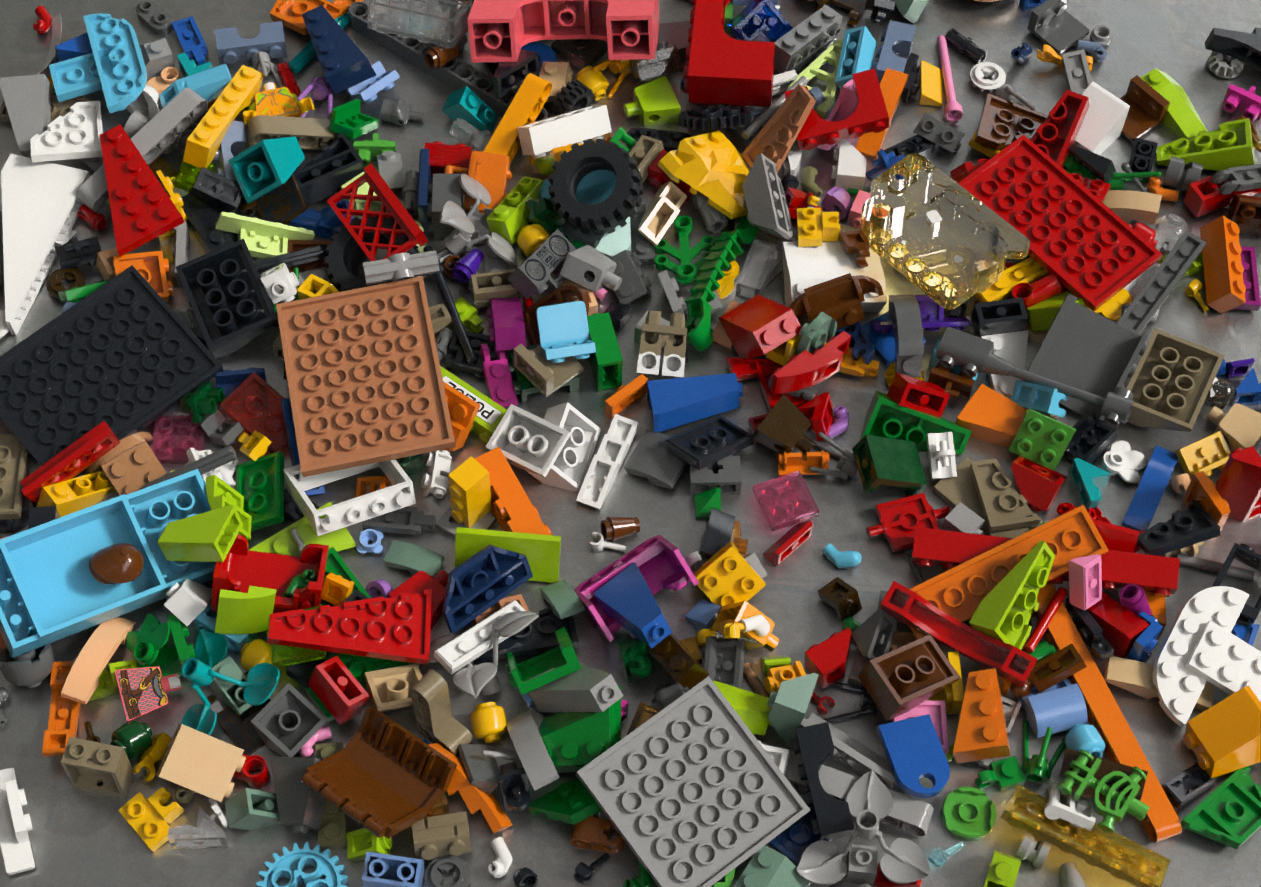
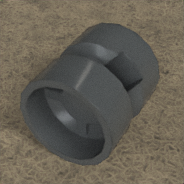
(1181, 174)

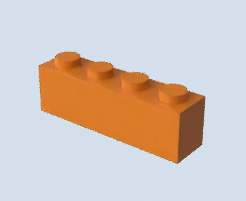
(1223, 265)

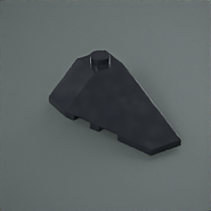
(202, 221)

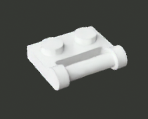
(1079, 814)

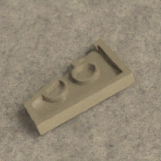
(999, 499)

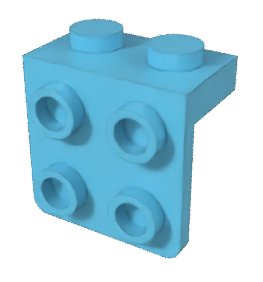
(564, 331)

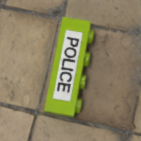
(489, 413)

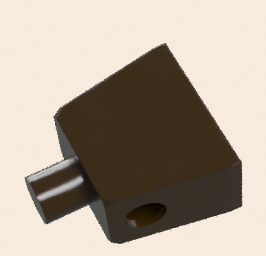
(784, 428)

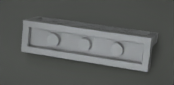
(855, 755)

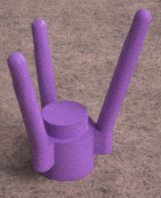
(319, 90)

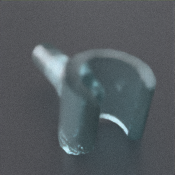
(939, 857)

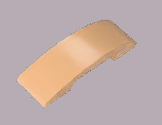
(94, 657)

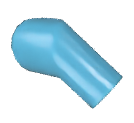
(842, 559)

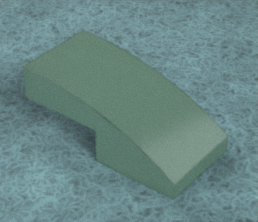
(413, 558)
(562, 599)

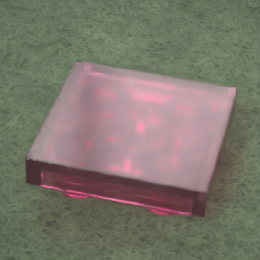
(174, 437)
(785, 501)

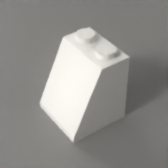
(1102, 121)

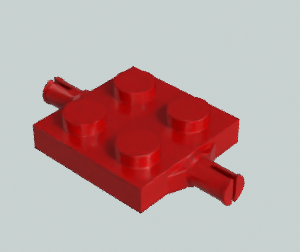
(901, 517)

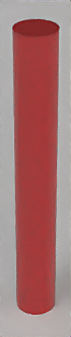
(1045, 620)

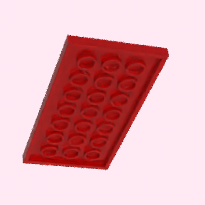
(1066, 224)

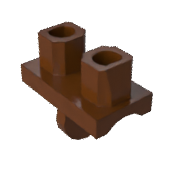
(955, 385)

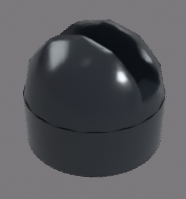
(525, 878)

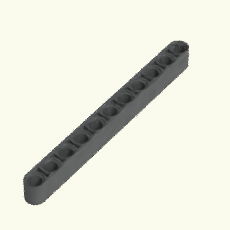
(454, 74)

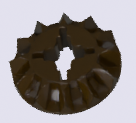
(56, 279)

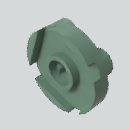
(816, 333)

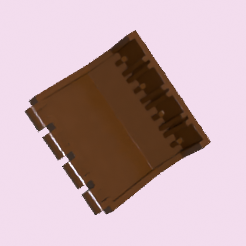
(382, 776)

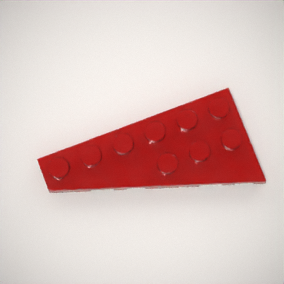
(136, 197)
(370, 627)

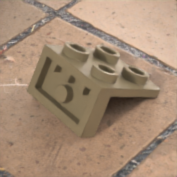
(541, 373)

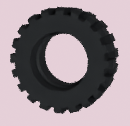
(579, 163)
(345, 253)

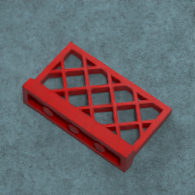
(389, 202)

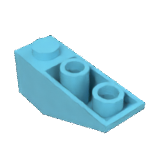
(203, 83)

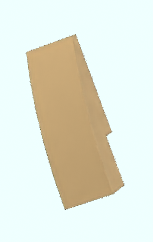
(1134, 205)
(661, 212)

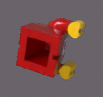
(799, 199)

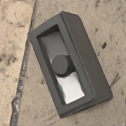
(480, 769)

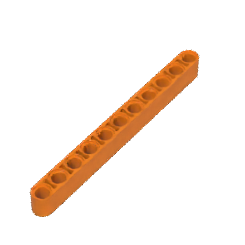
(1105, 715)

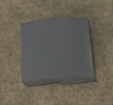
(655, 461)

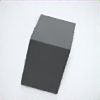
(875, 634)

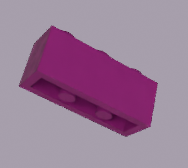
(506, 323)

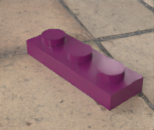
(1250, 280)

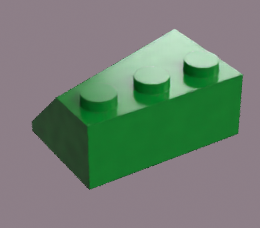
(580, 737)

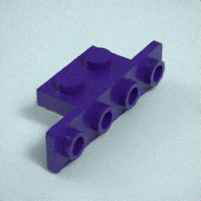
(931, 316)

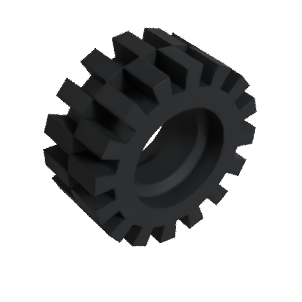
(572, 98)

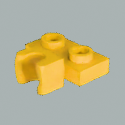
(816, 228)
(151, 816)

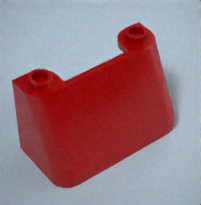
(272, 572)

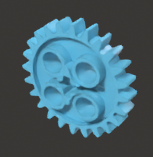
(293, 864)

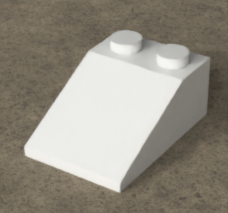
(528, 441)

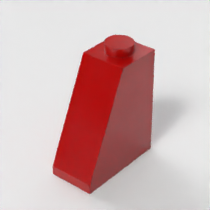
(1118, 624)

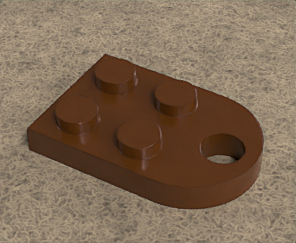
(561, 295)

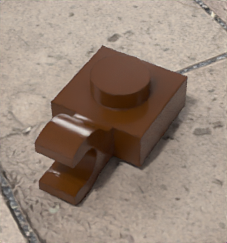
(855, 243)

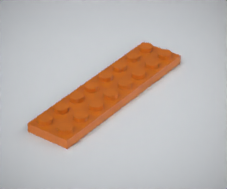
(966, 585)

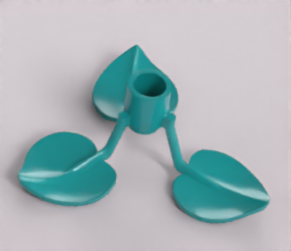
(211, 650)

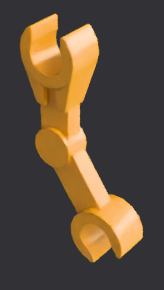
(1051, 56)

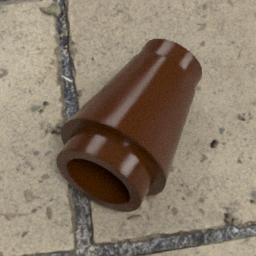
(439, 56)
(619, 527)

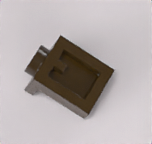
(841, 597)

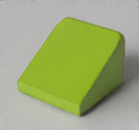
(773, 662)

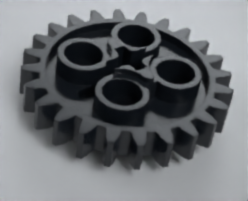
(716, 117)

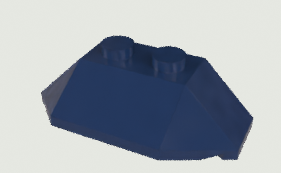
(482, 583)

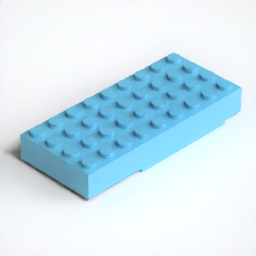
(47, 571)

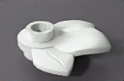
(1124, 462)

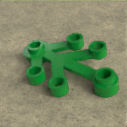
(686, 271)

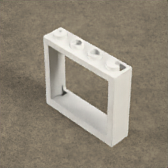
(354, 510)

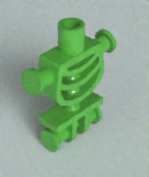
(1129, 804)

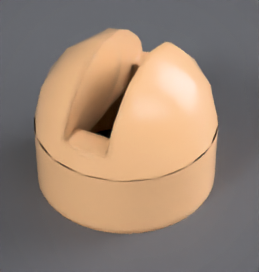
(1180, 482)

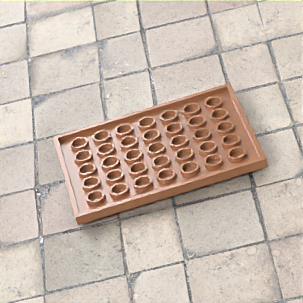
(364, 376)

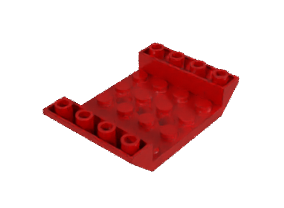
(1242, 484)

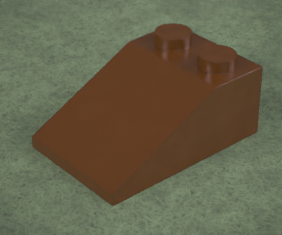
(907, 676)

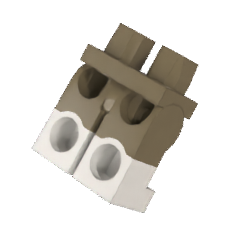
(662, 338)

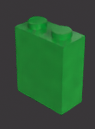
(607, 360)

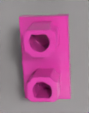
(1243, 101)

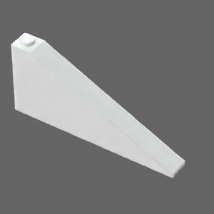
(36, 210)

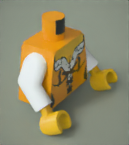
(743, 623)

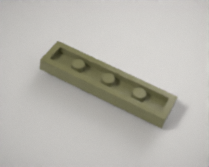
(333, 826)

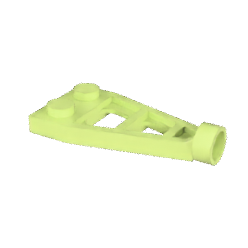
(832, 57)

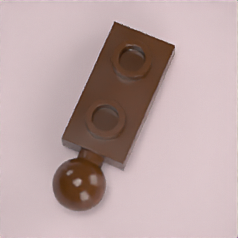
(1051, 671)

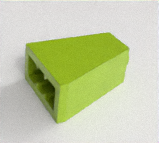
(201, 536)
(749, 707)

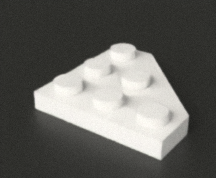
(71, 136)

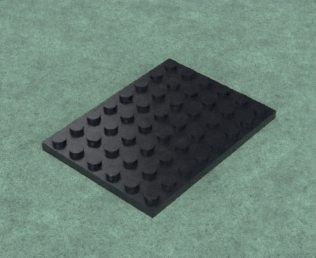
(104, 359)

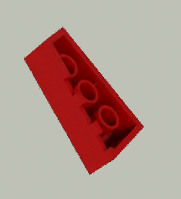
(1061, 126)

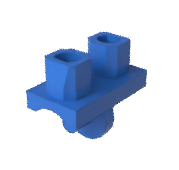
(883, 163)

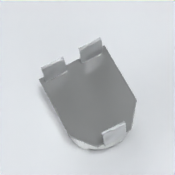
(480, 224)

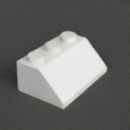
(575, 457)

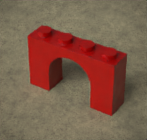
(868, 117)

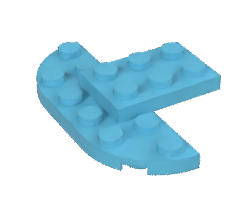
(112, 67)

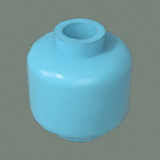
(1085, 738)

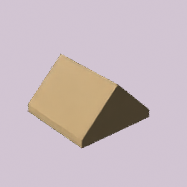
(391, 687)

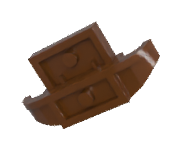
(837, 298)

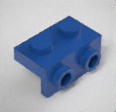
(1147, 640)

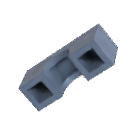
(897, 41)
(235, 49)
(232, 143)

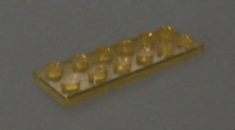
(1098, 848)

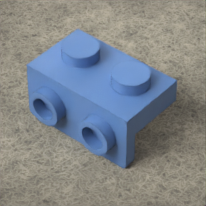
(367, 89)

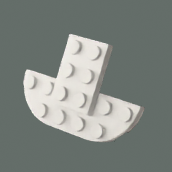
(1205, 650)

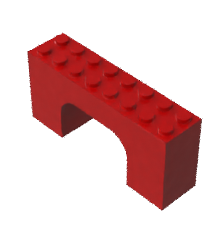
(722, 67)

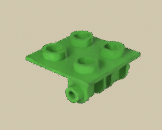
(1042, 439)

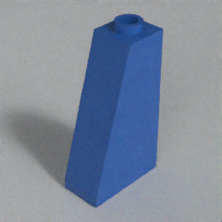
(691, 399)
(633, 606)

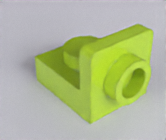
(363, 840)

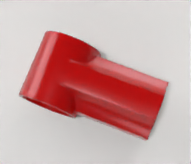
(1038, 290)
(253, 763)

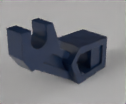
(859, 342)

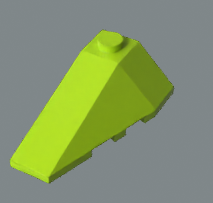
(1181, 114)
(1215, 150)
(1009, 605)

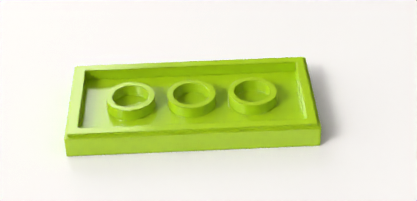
(540, 550)

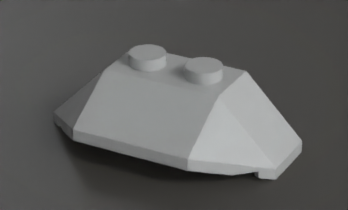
(767, 199)

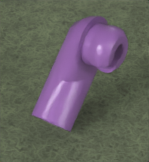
(840, 421)

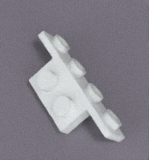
(14, 825)

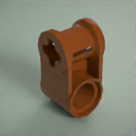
(593, 835)

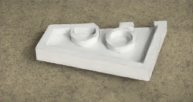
(1013, 349)

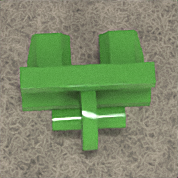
(370, 149)

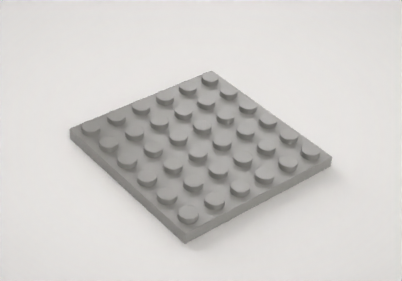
(693, 790)

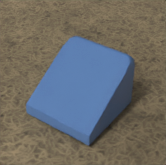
(703, 614)

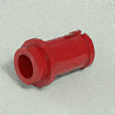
(96, 220)

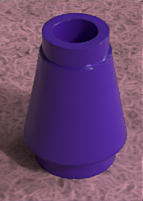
(468, 265)

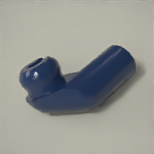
(1022, 53)

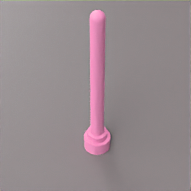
(952, 110)

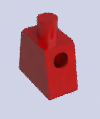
(422, 581)

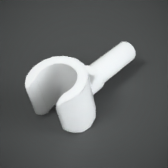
(599, 546)

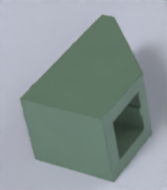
(228, 692)

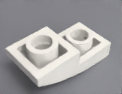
(792, 163)

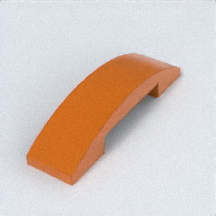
(62, 714)

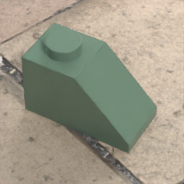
(252, 810)

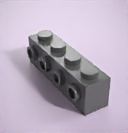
(806, 38)

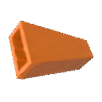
(991, 417)

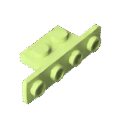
(262, 237)

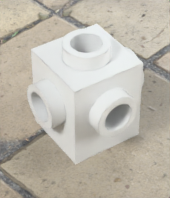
(280, 276)

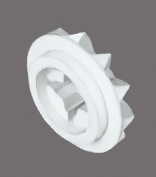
(988, 70)

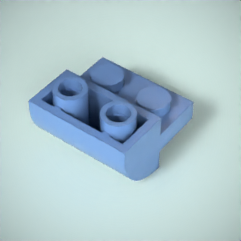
(1055, 707)
(392, 871)

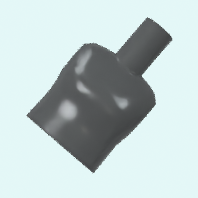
(398, 112)

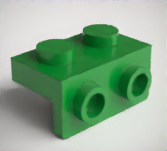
(350, 121)

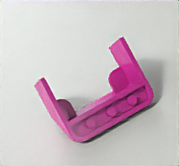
(659, 565)

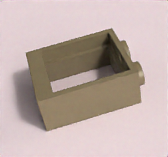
(108, 766)

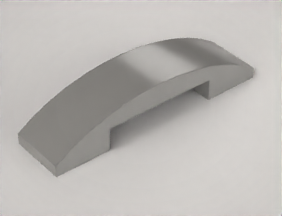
(531, 750)

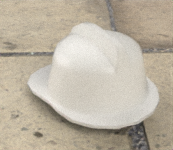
(147, 103)

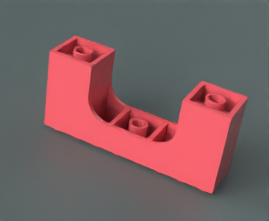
(504, 26)

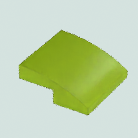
(222, 495)
(244, 611)

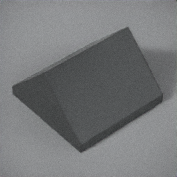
(288, 722)

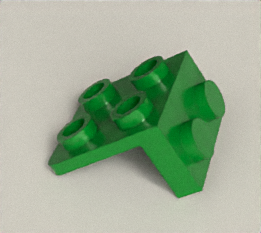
(175, 651)

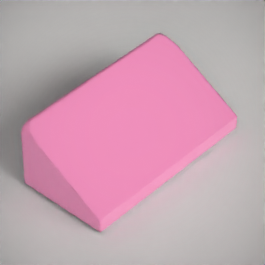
(1085, 581)

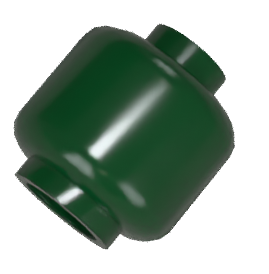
(134, 738)

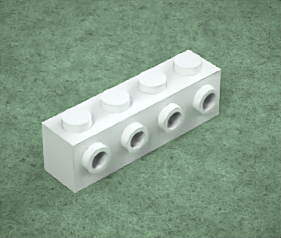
(564, 129)

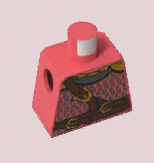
(144, 689)

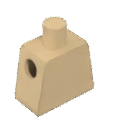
(1239, 426)

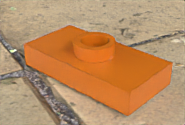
(626, 396)

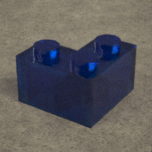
(758, 18)

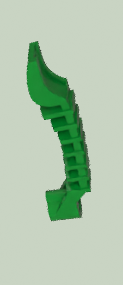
(722, 253)

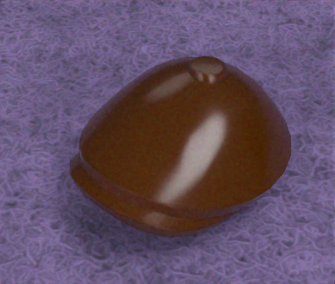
(117, 564)

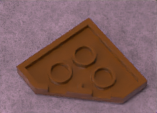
(1005, 122)

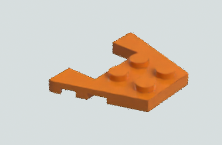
(291, 11)

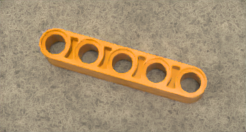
(521, 111)

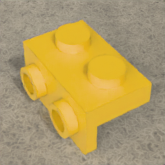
(1204, 454)

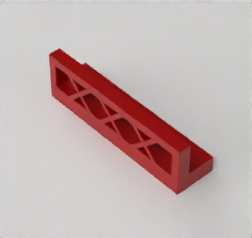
(70, 460)

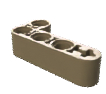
(310, 132)
(434, 713)

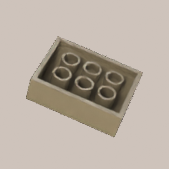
(1171, 382)

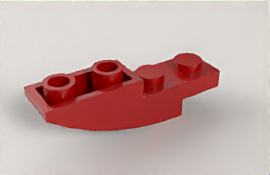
(810, 368)

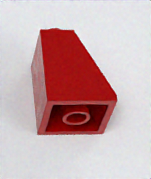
(759, 326)

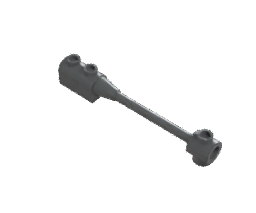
(978, 356)

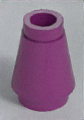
(1134, 599)

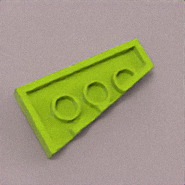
(284, 543)

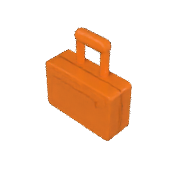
(491, 171)

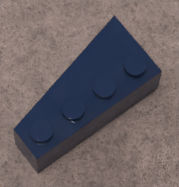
(338, 55)

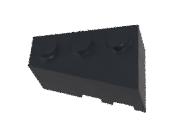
(328, 171)

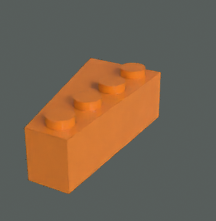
(508, 498)

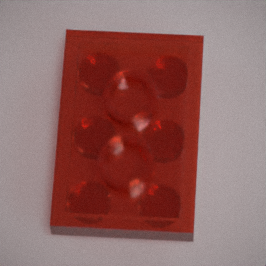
(258, 409)

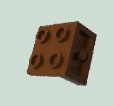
(1145, 110)

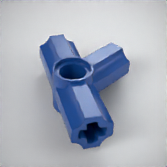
(323, 222)

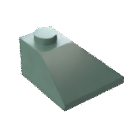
(790, 705)

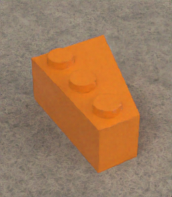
(982, 720)

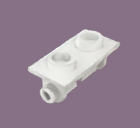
(432, 481)

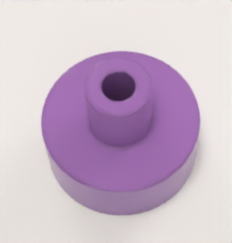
(378, 588)

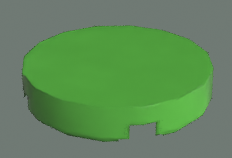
(968, 813)

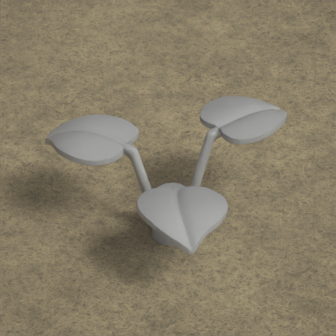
(460, 237)
(483, 677)
(867, 803)

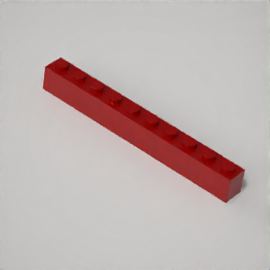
(1118, 568)

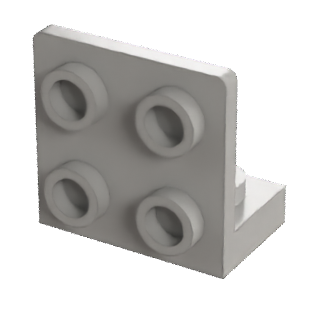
(677, 293)

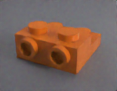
(151, 267)
(462, 415)

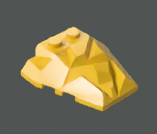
(712, 168)

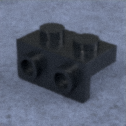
(1089, 439)

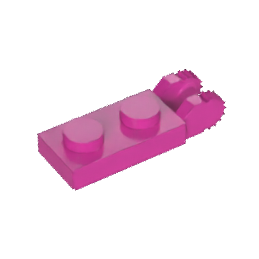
(498, 378)

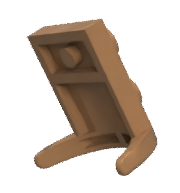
(130, 464)

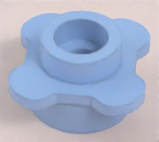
(370, 535)

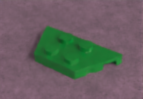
(567, 803)
(1229, 812)

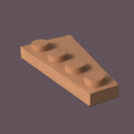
(782, 129)

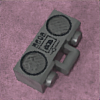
(534, 273)

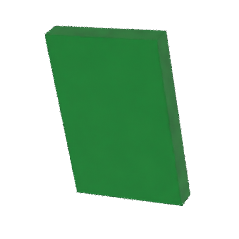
(263, 489)

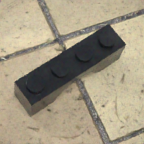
(831, 816)

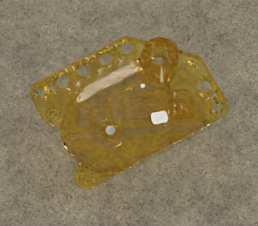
(937, 232)

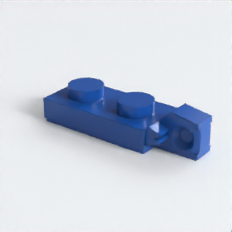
(190, 39)

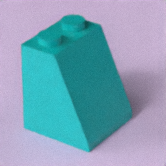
(266, 166)

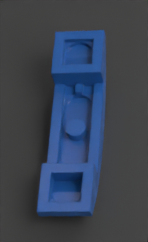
(1150, 489)

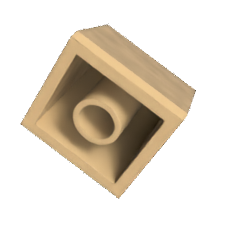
(201, 763)

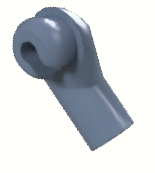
(1094, 49)

